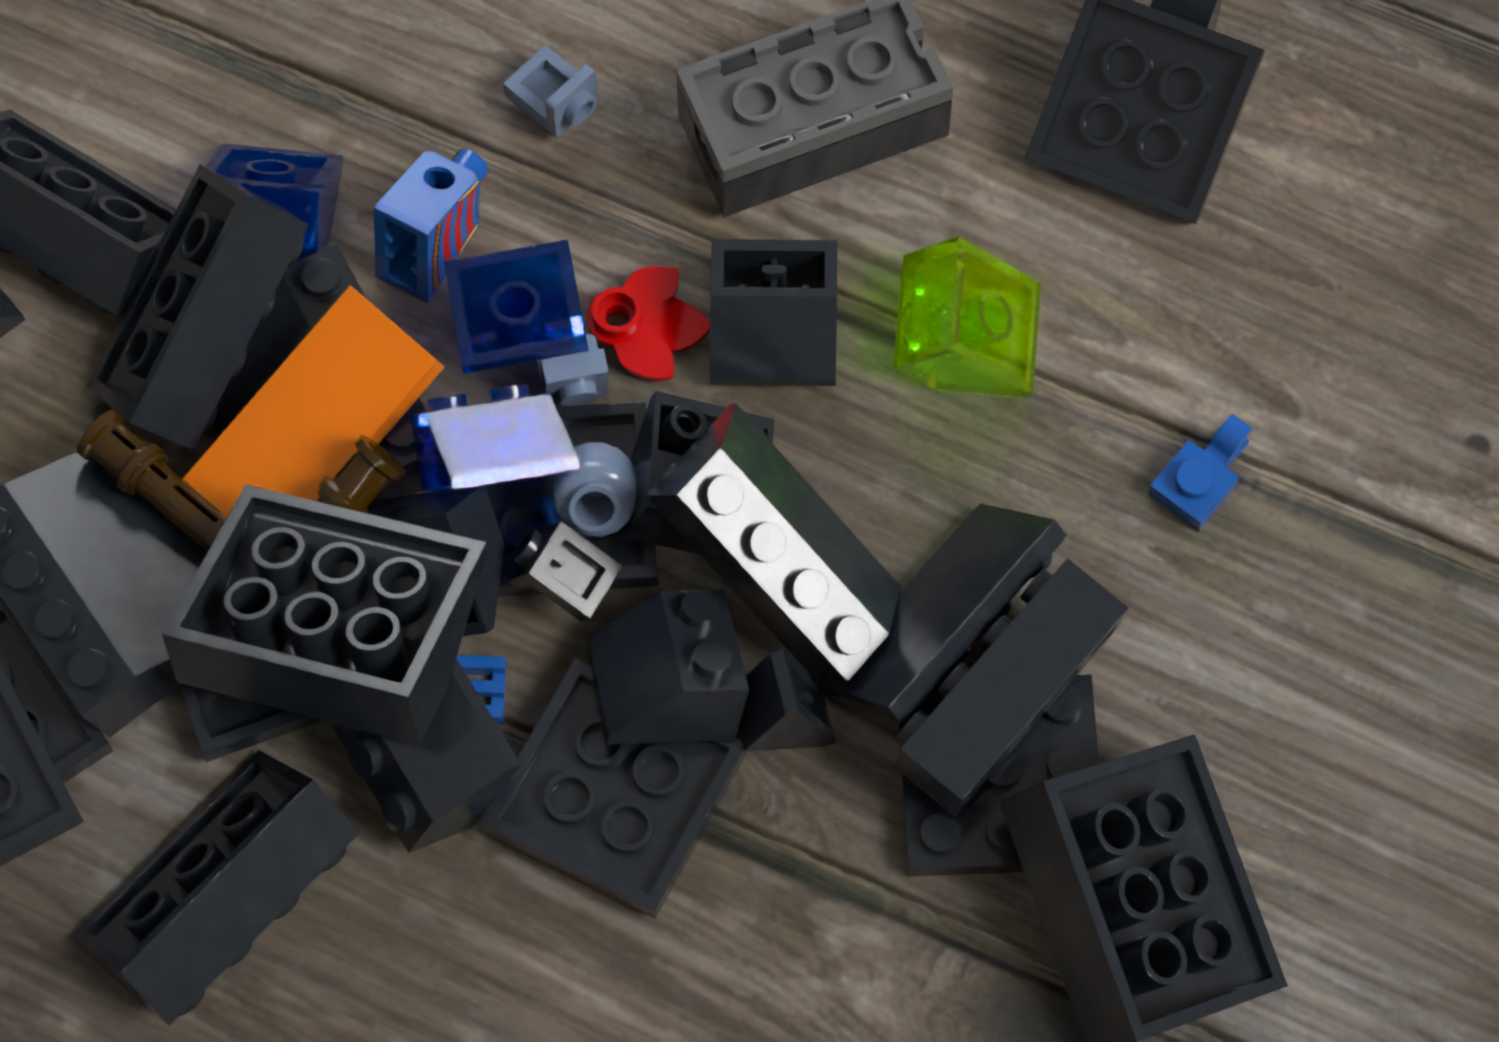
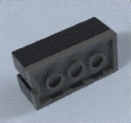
(813, 102)

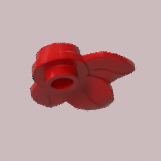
(655, 326)

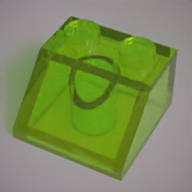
(967, 321)

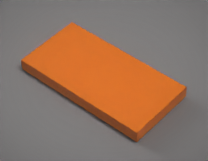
(340, 382)

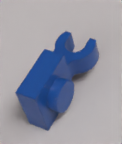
(1199, 479)

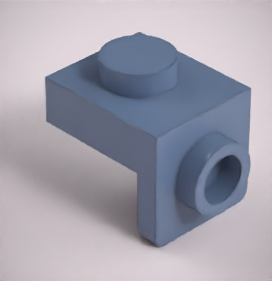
(553, 91)
(576, 376)

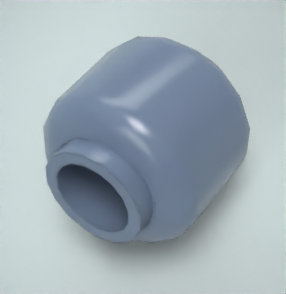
(598, 494)

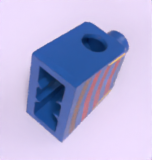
(427, 220)

